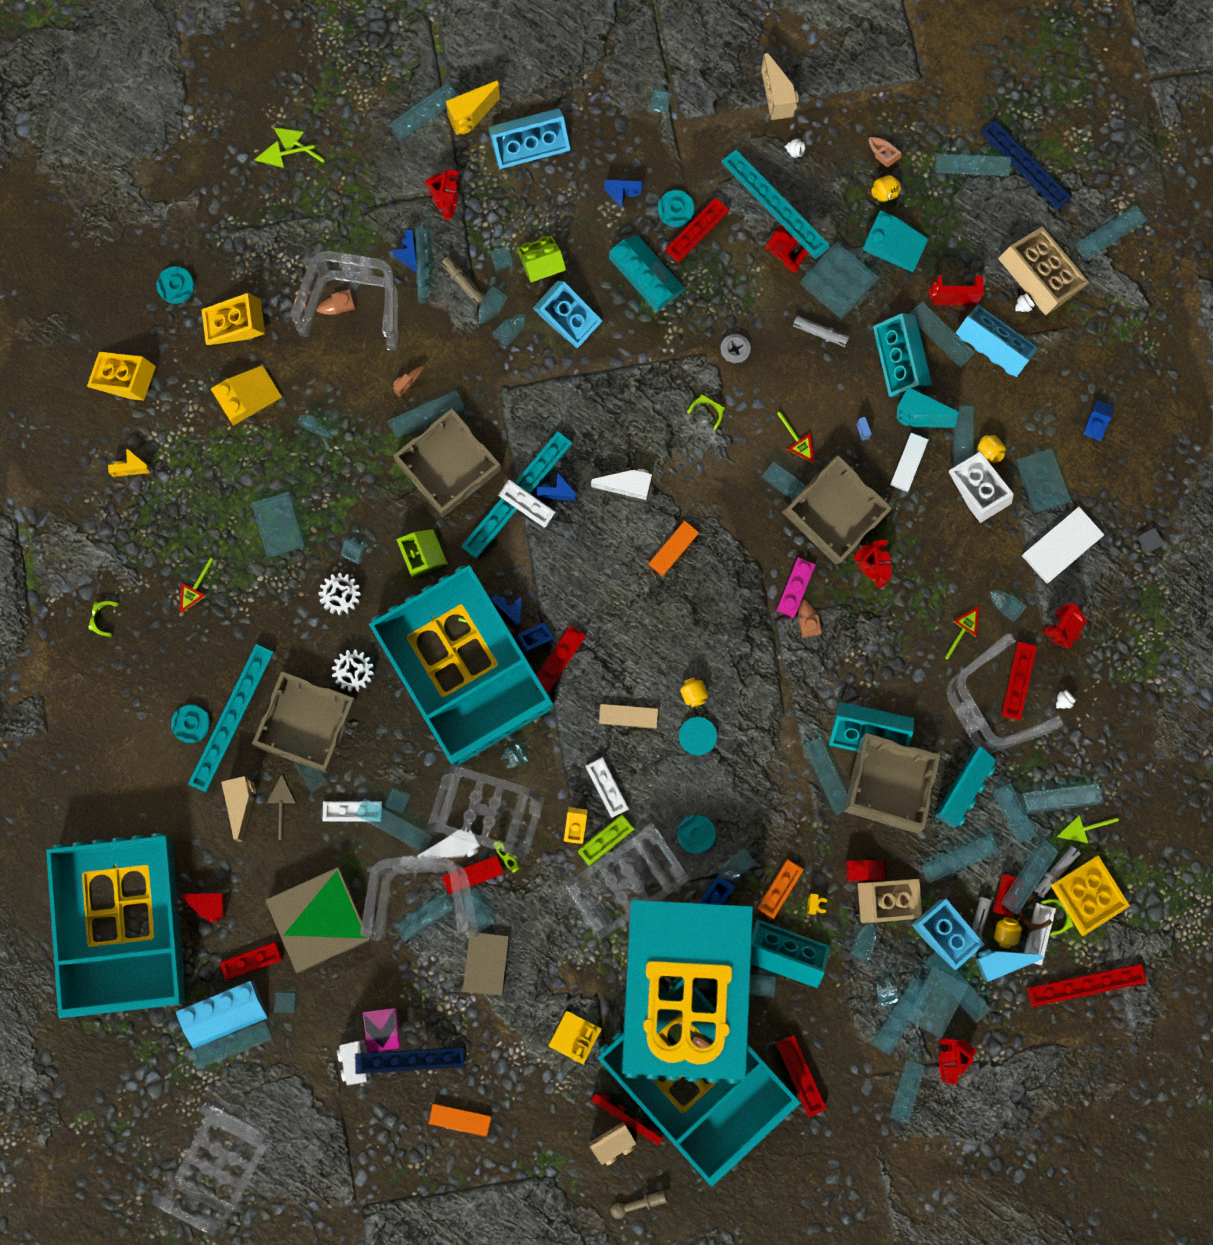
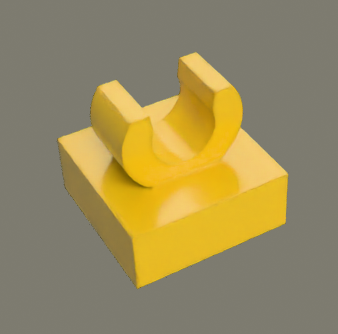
(813, 904)

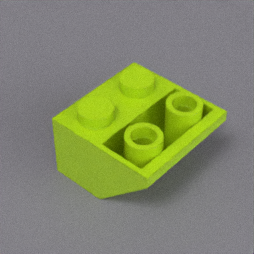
(541, 258)
(421, 552)

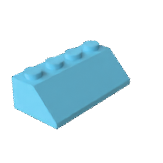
(529, 138)
(996, 340)
(222, 1014)

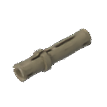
(465, 283)

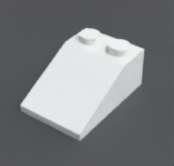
(981, 487)
(347, 1056)

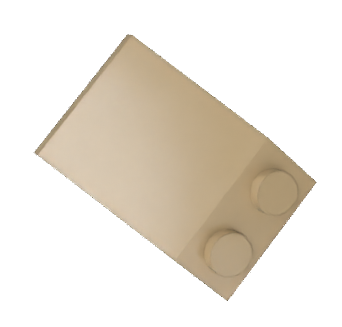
(778, 90)
(239, 801)
(889, 900)
(612, 1144)

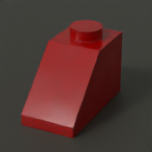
(864, 871)
(207, 905)

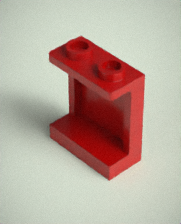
(956, 295)

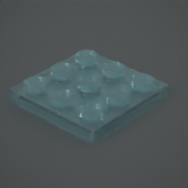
(839, 280)

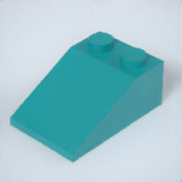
(895, 242)
(923, 411)

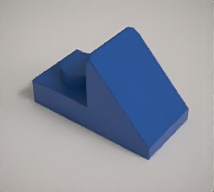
(617, 189)
(408, 255)
(1098, 420)
(561, 492)
(512, 613)
(534, 637)
(717, 892)

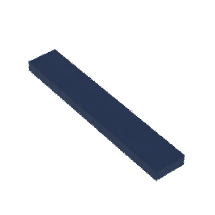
(1026, 165)
(409, 1060)

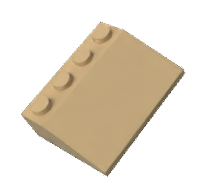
(1043, 270)

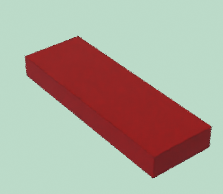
(478, 873)
(251, 961)

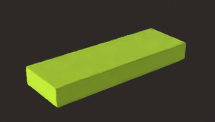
(605, 840)

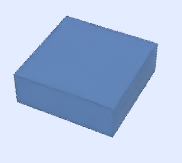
(863, 428)

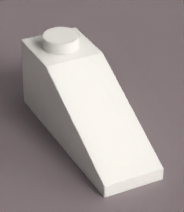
(628, 483)
(452, 847)

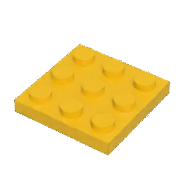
(1090, 895)

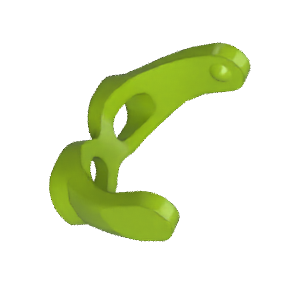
(703, 399)
(96, 607)
(515, 868)
(1068, 923)

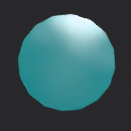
(676, 208)
(175, 285)
(190, 723)
(697, 736)
(696, 834)

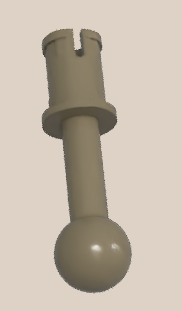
(619, 1209)

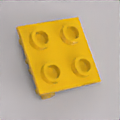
(574, 1037)

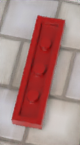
(697, 230)
(560, 658)
(1018, 681)
(800, 1076)
(620, 1113)

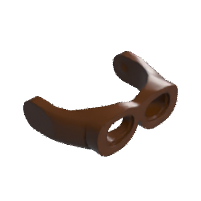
(1030, 926)

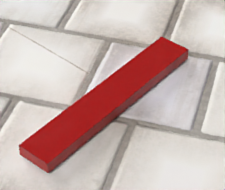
(1086, 985)

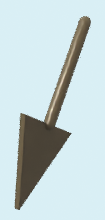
(281, 794)

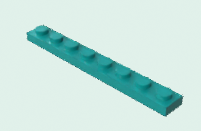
(775, 204)
(528, 481)
(231, 718)

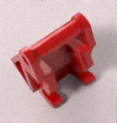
(444, 191)
(782, 245)
(874, 562)
(1069, 627)
(955, 1059)

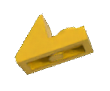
(132, 467)
(575, 825)

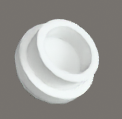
(795, 148)
(1024, 303)
(1065, 700)

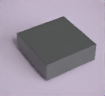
(1150, 540)

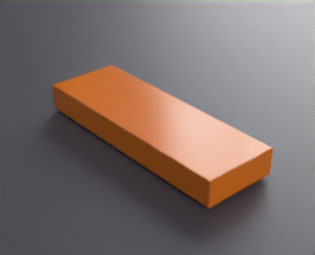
(673, 548)
(780, 889)
(459, 1120)

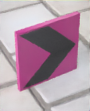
(381, 1030)

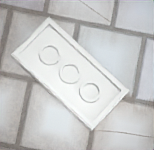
(1062, 545)

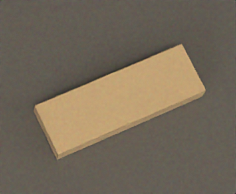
(628, 716)

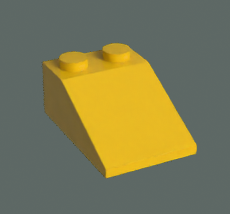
(469, 108)
(233, 320)
(122, 375)
(246, 394)

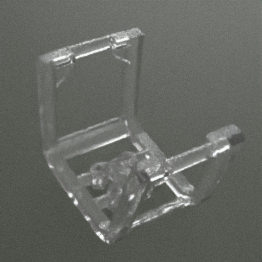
(356, 270)
(973, 719)
(450, 782)
(390, 867)
(572, 882)
(241, 1130)

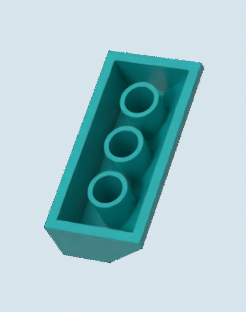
(646, 272)
(902, 354)
(854, 722)
(965, 787)
(788, 953)

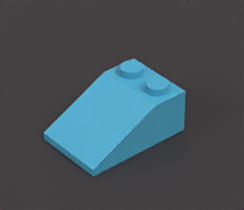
(567, 313)
(948, 933)
(999, 963)

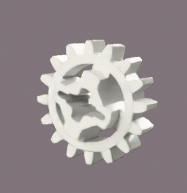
(346, 592)
(345, 672)

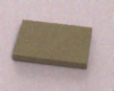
(486, 964)

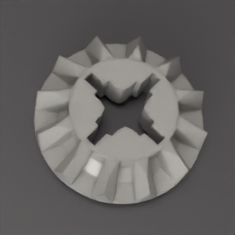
(738, 341)

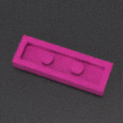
(795, 587)

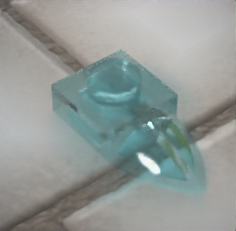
(491, 305)
(510, 329)
(310, 424)
(1007, 604)
(737, 865)
(864, 943)

